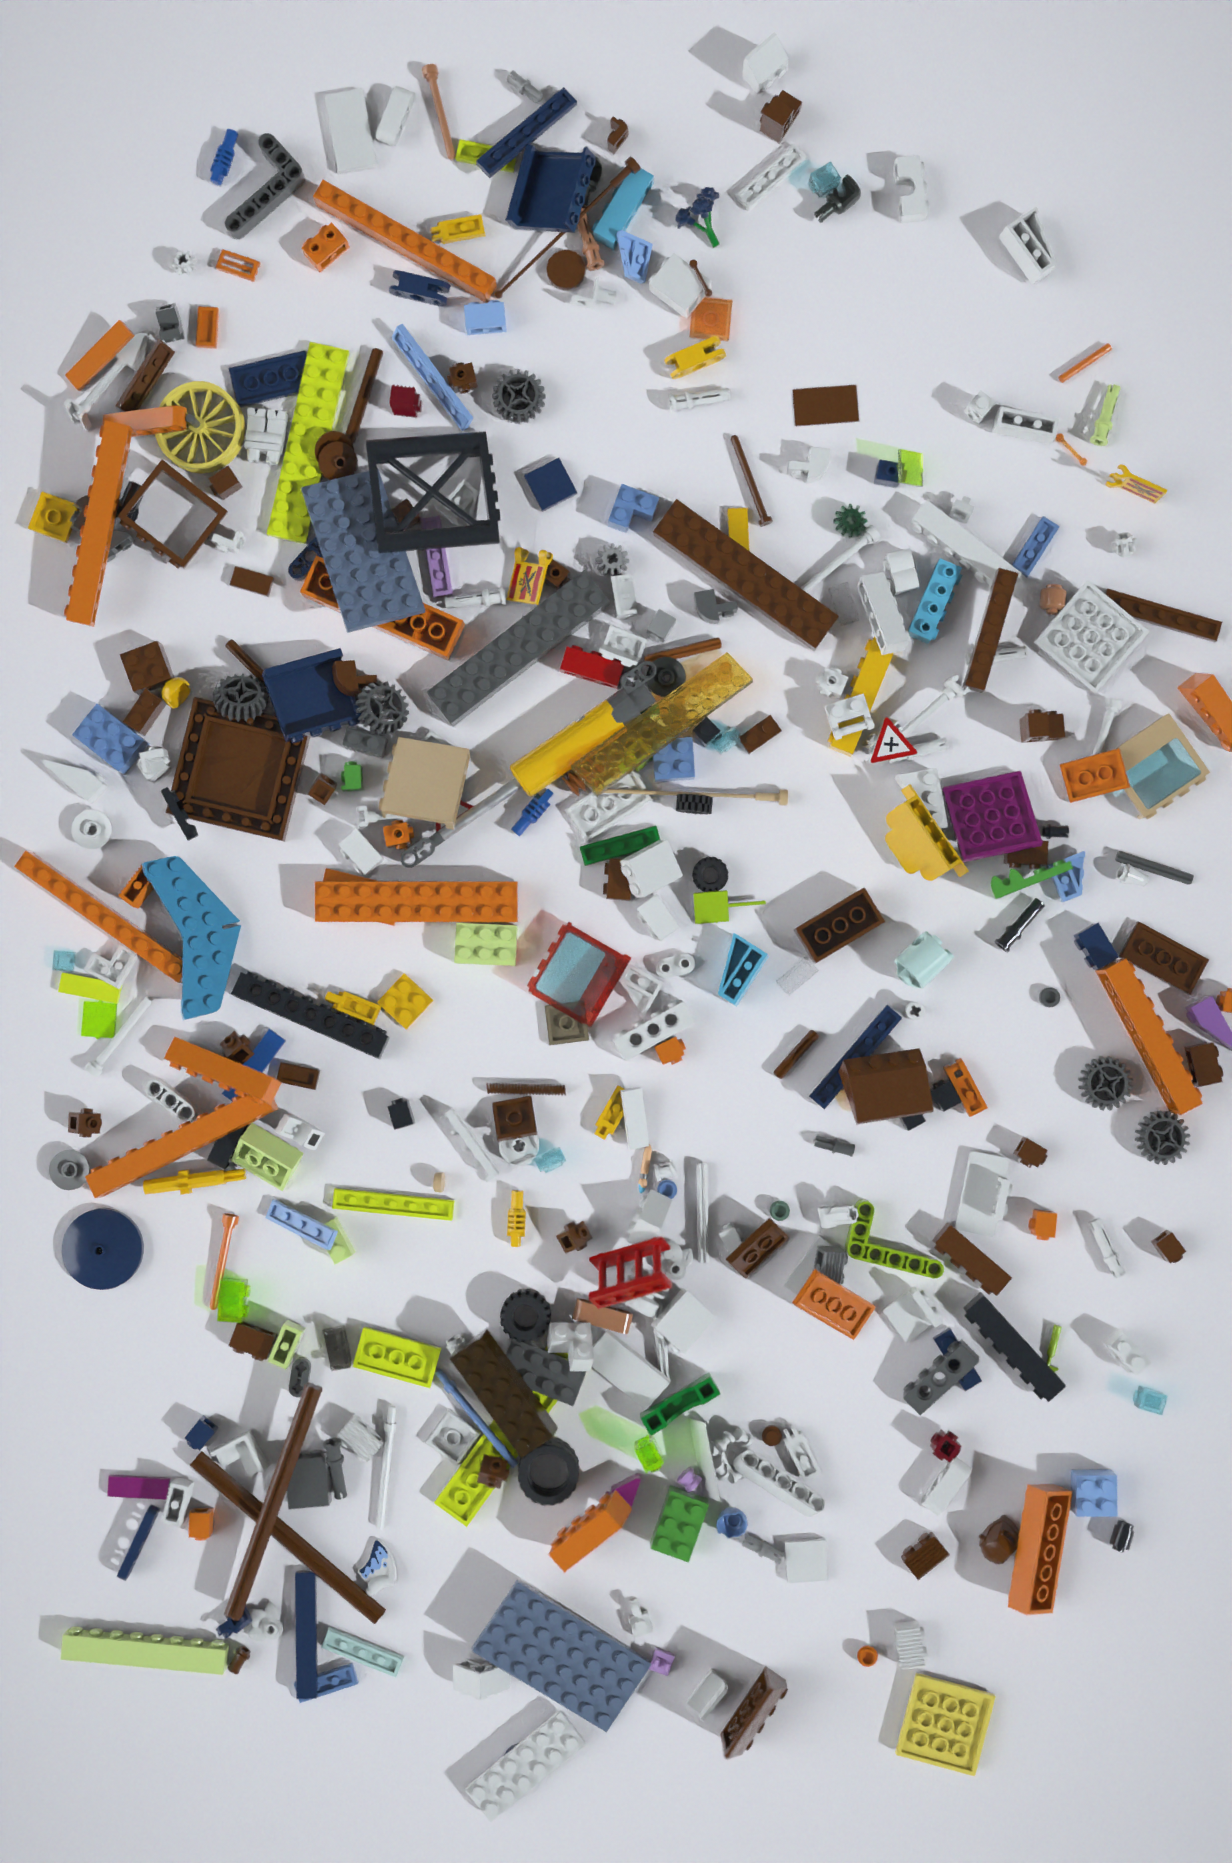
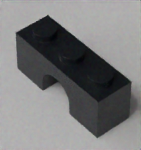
(943, 1095)

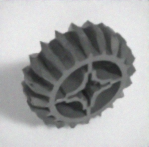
(510, 410)
(240, 697)
(371, 707)
(1110, 1090)
(1167, 1130)

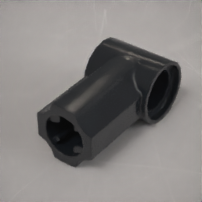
(130, 490)

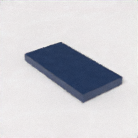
(268, 378)

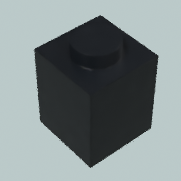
(705, 731)
(401, 1113)

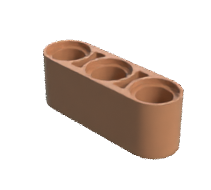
(607, 1317)

